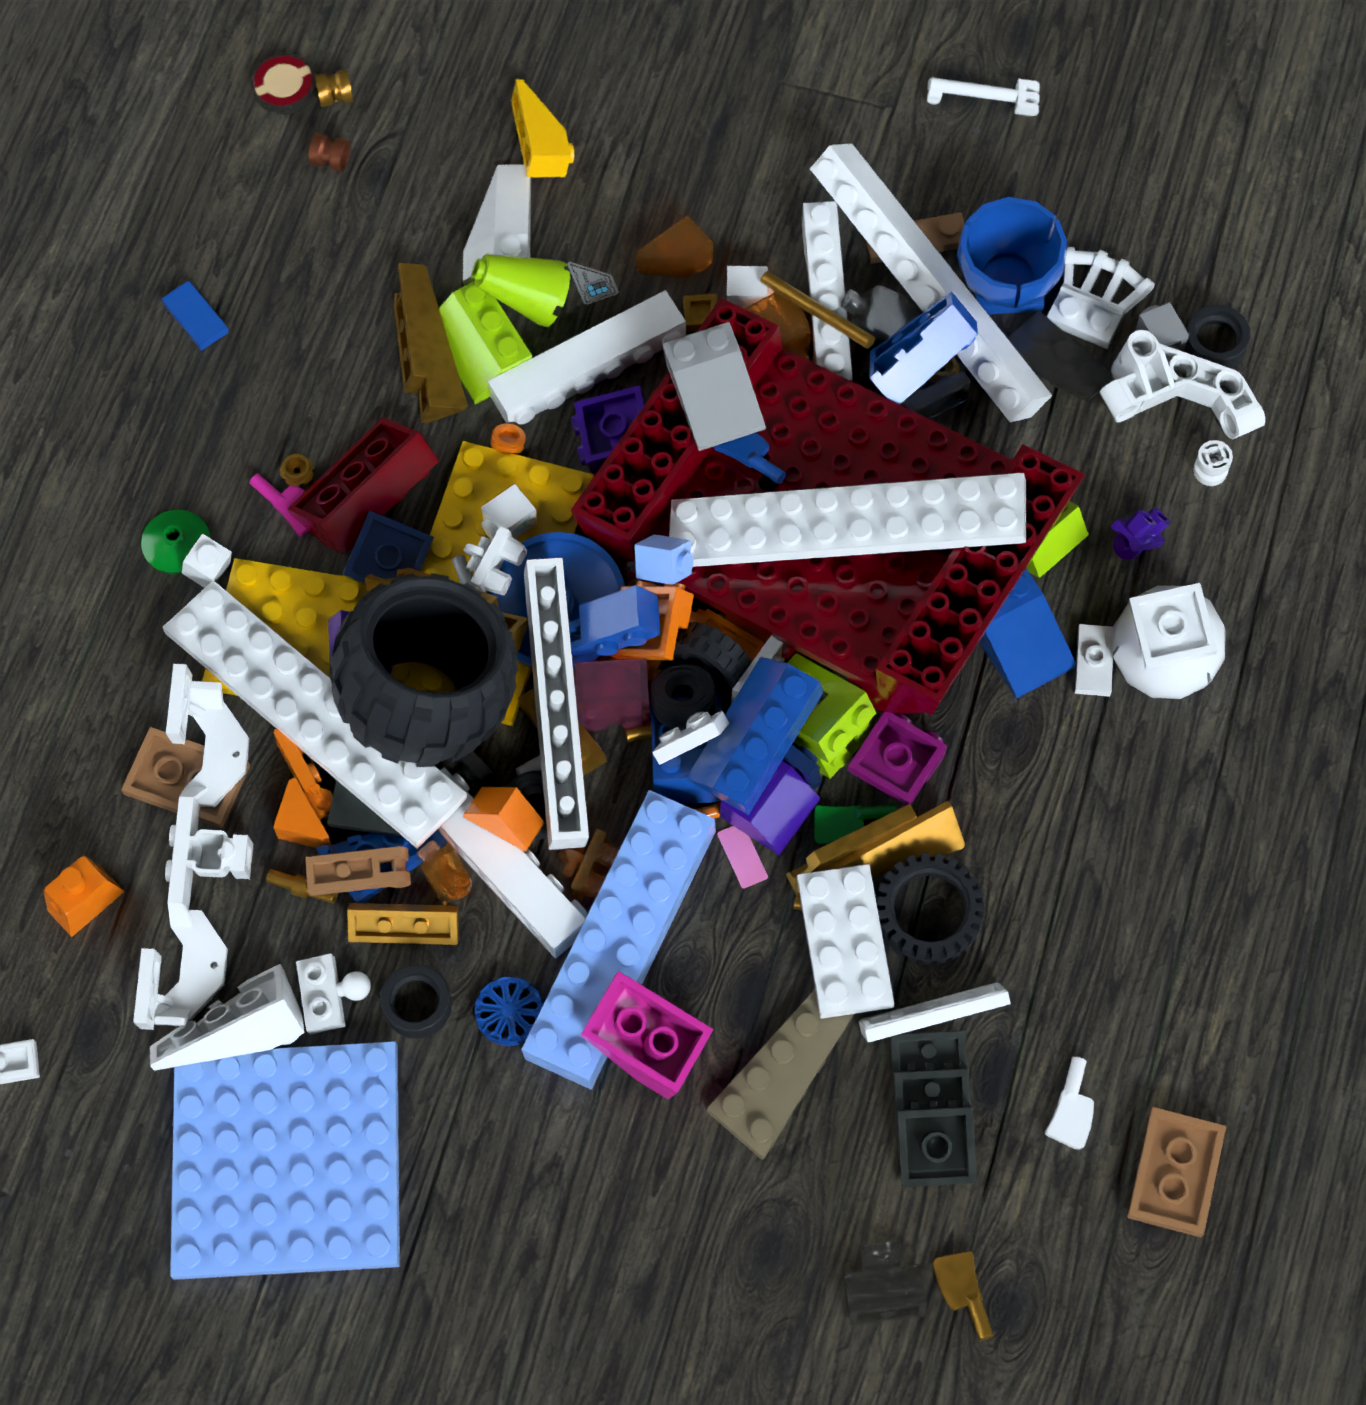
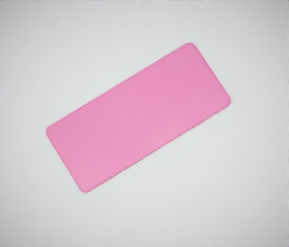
(742, 856)

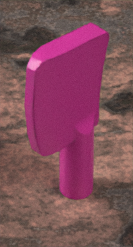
(280, 501)

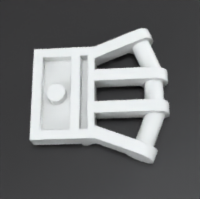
(1090, 315)

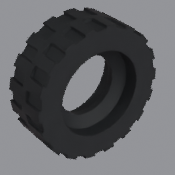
(713, 653)

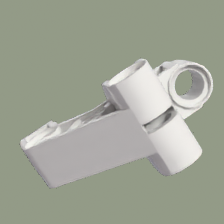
(1147, 377)

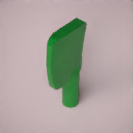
(837, 822)

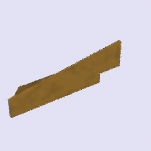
(424, 347)
(888, 842)

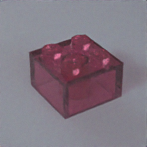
(612, 693)

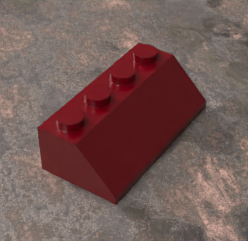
(366, 478)

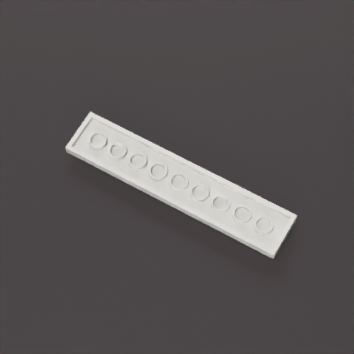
(853, 520)
(301, 705)

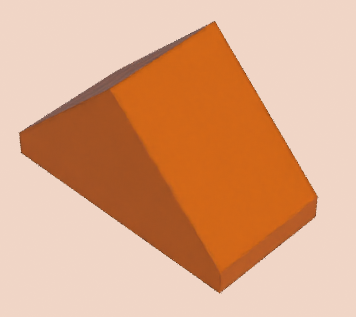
(506, 815)
(298, 820)

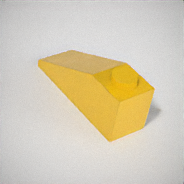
(540, 135)

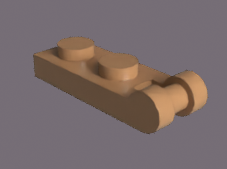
(357, 871)

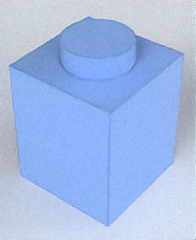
(663, 559)

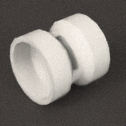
(1215, 470)

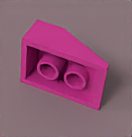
(646, 1035)

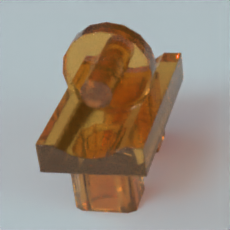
(444, 872)
(586, 880)

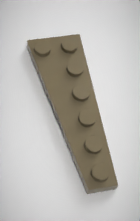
(777, 1077)

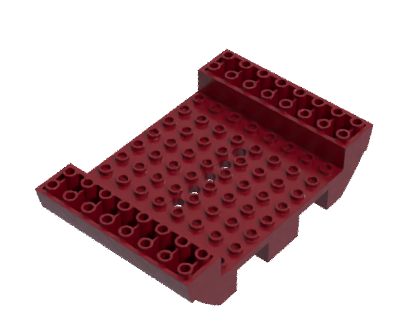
(880, 619)

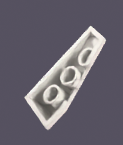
(502, 219)
(250, 1022)

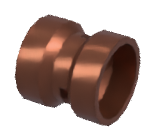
(326, 151)

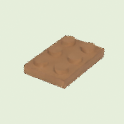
(165, 770)
(1176, 1172)

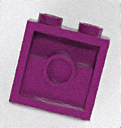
(898, 757)

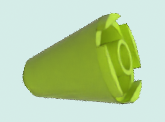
(524, 284)

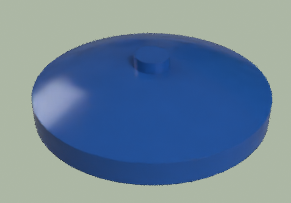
(587, 577)

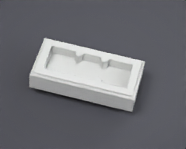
(1094, 660)

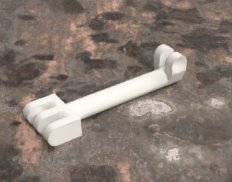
(1024, 96)

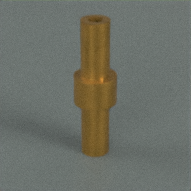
(296, 884)

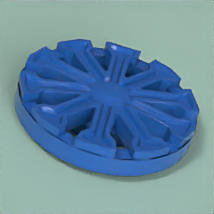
(508, 1011)

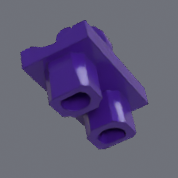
(1139, 533)

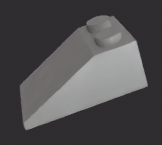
(713, 386)

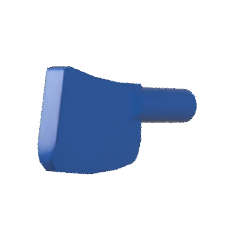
(750, 452)

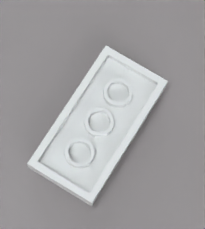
(845, 941)

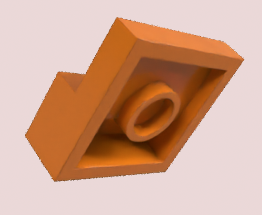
(674, 614)

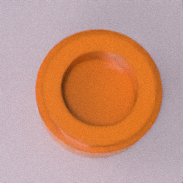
(508, 439)

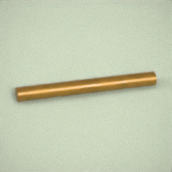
(817, 309)

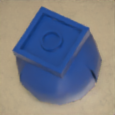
(1012, 255)

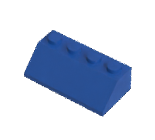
(759, 733)

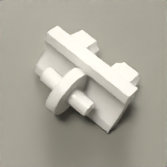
(488, 558)

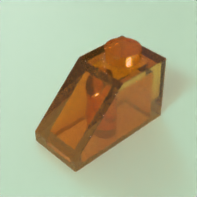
(676, 251)

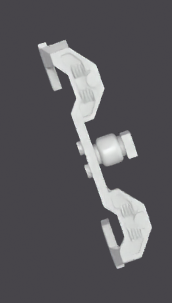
(204, 851)

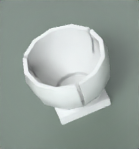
(1169, 641)

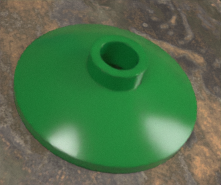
(168, 554)

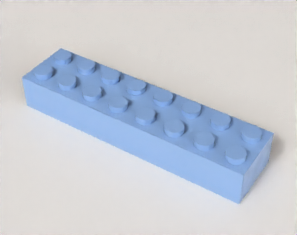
(620, 931)

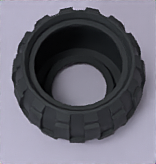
(434, 625)

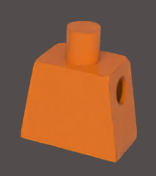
(80, 894)

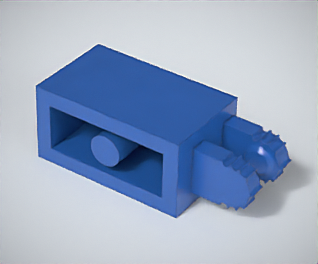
(616, 622)

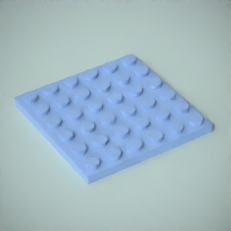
(286, 1162)

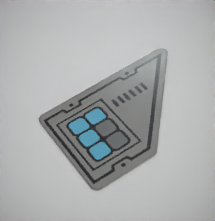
(592, 284)

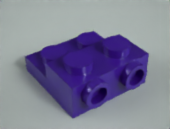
(604, 422)

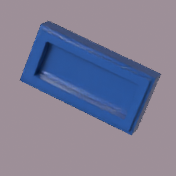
(195, 315)

